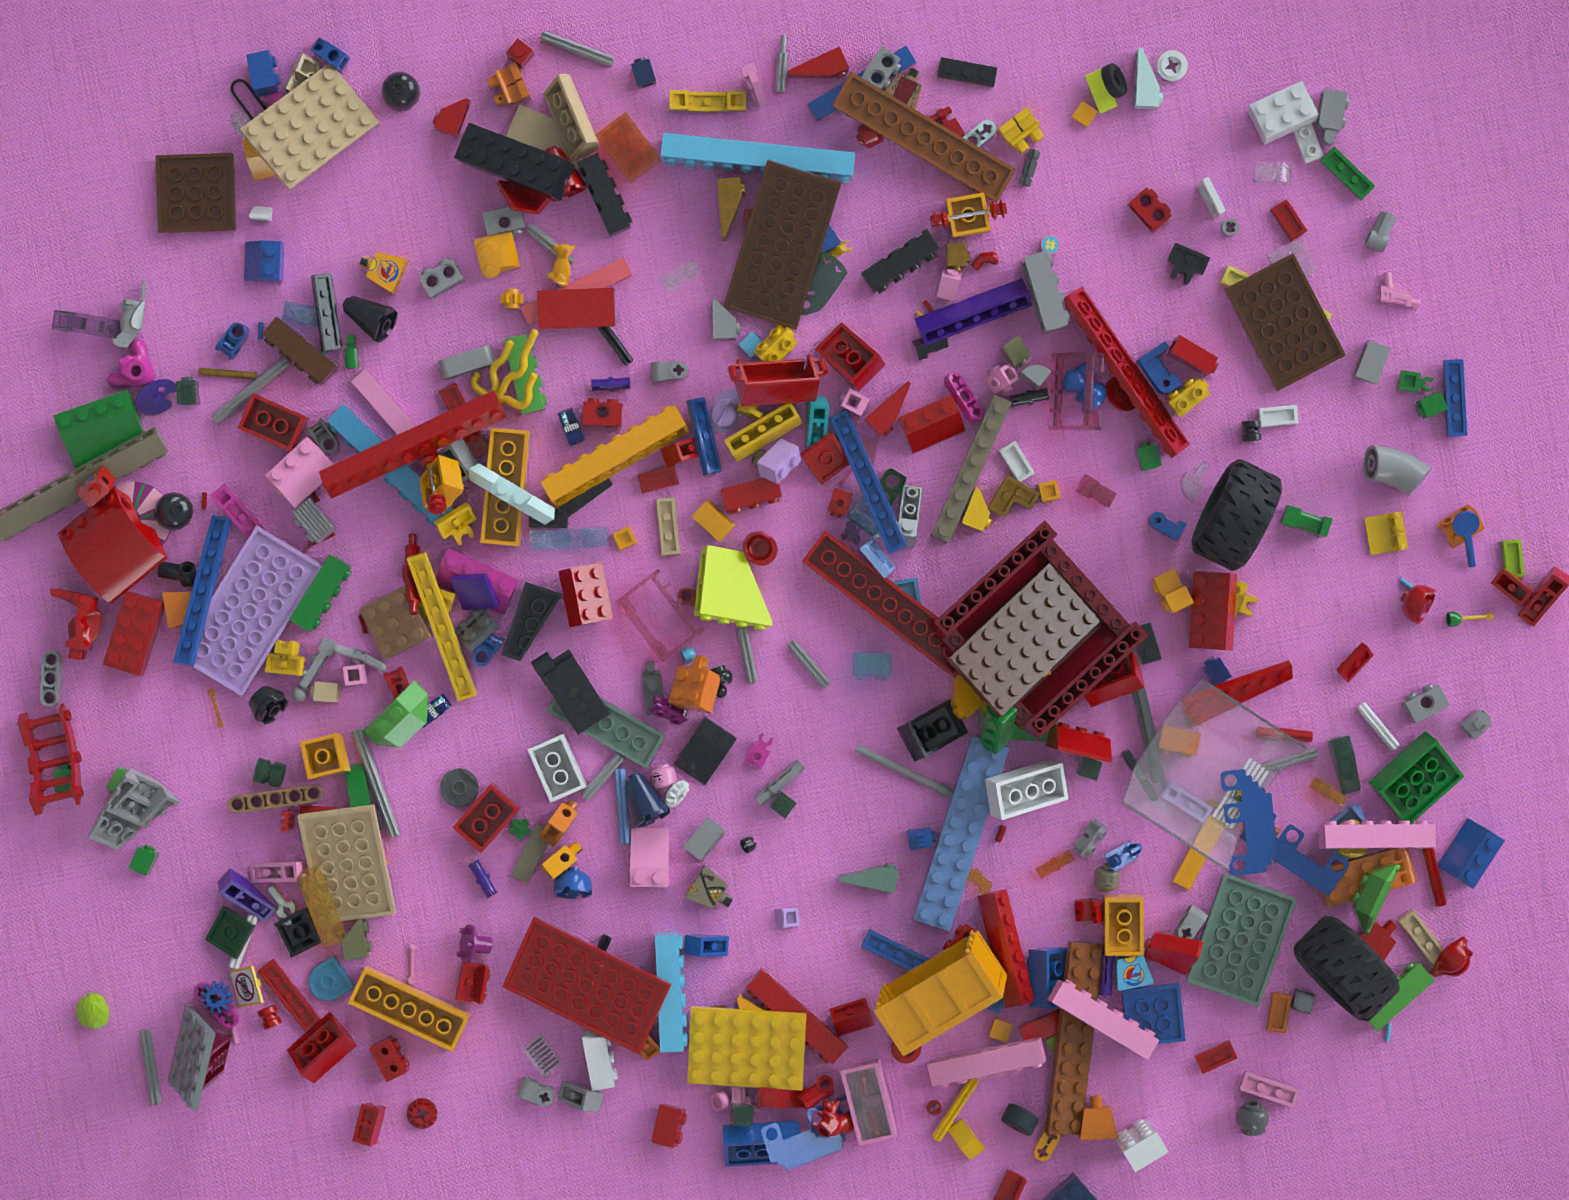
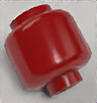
(868, 137)

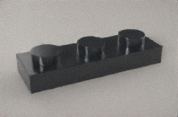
(967, 72)

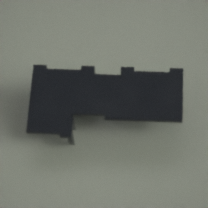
(923, 350)

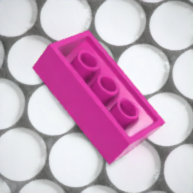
(460, 564)

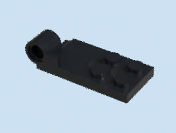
(559, 676)

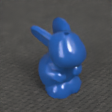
(1075, 383)

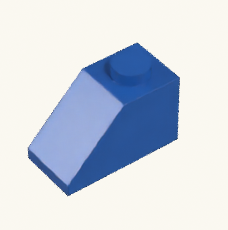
(706, 945)

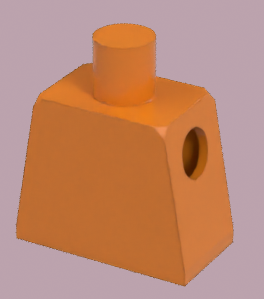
(175, 607)
(559, 823)
(1097, 1121)

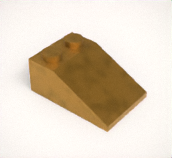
(730, 198)

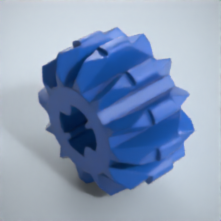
(222, 1003)

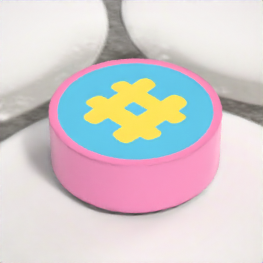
(1050, 244)

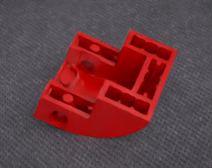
(112, 546)

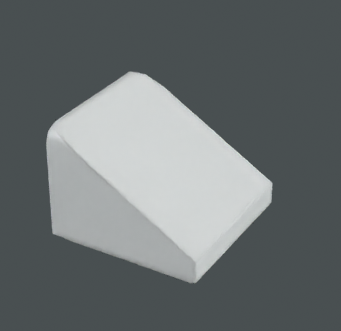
(261, 213)

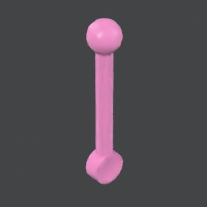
(411, 980)

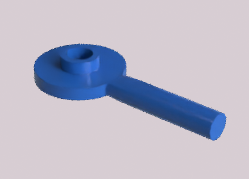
(1465, 525)

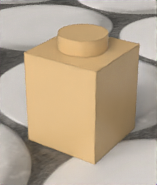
(325, 691)

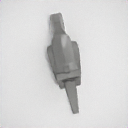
(131, 320)

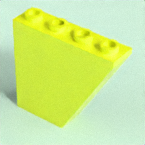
(729, 590)

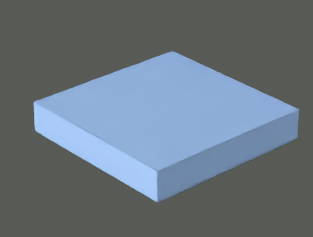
(877, 558)

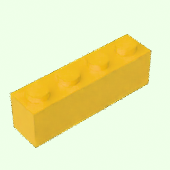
(763, 431)

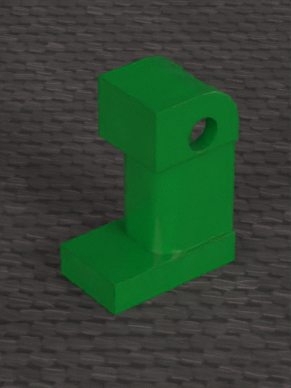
(1295, 518)

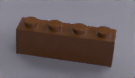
(299, 350)

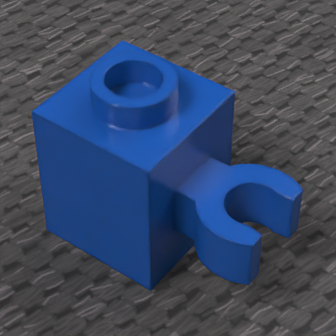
(921, 838)

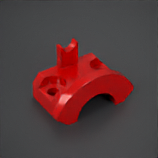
(1088, 910)

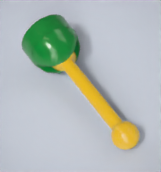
(1454, 619)

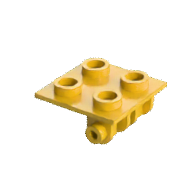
(1386, 533)

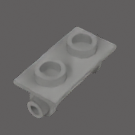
(1095, 833)

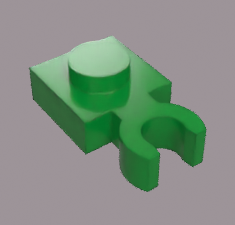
(1411, 382)

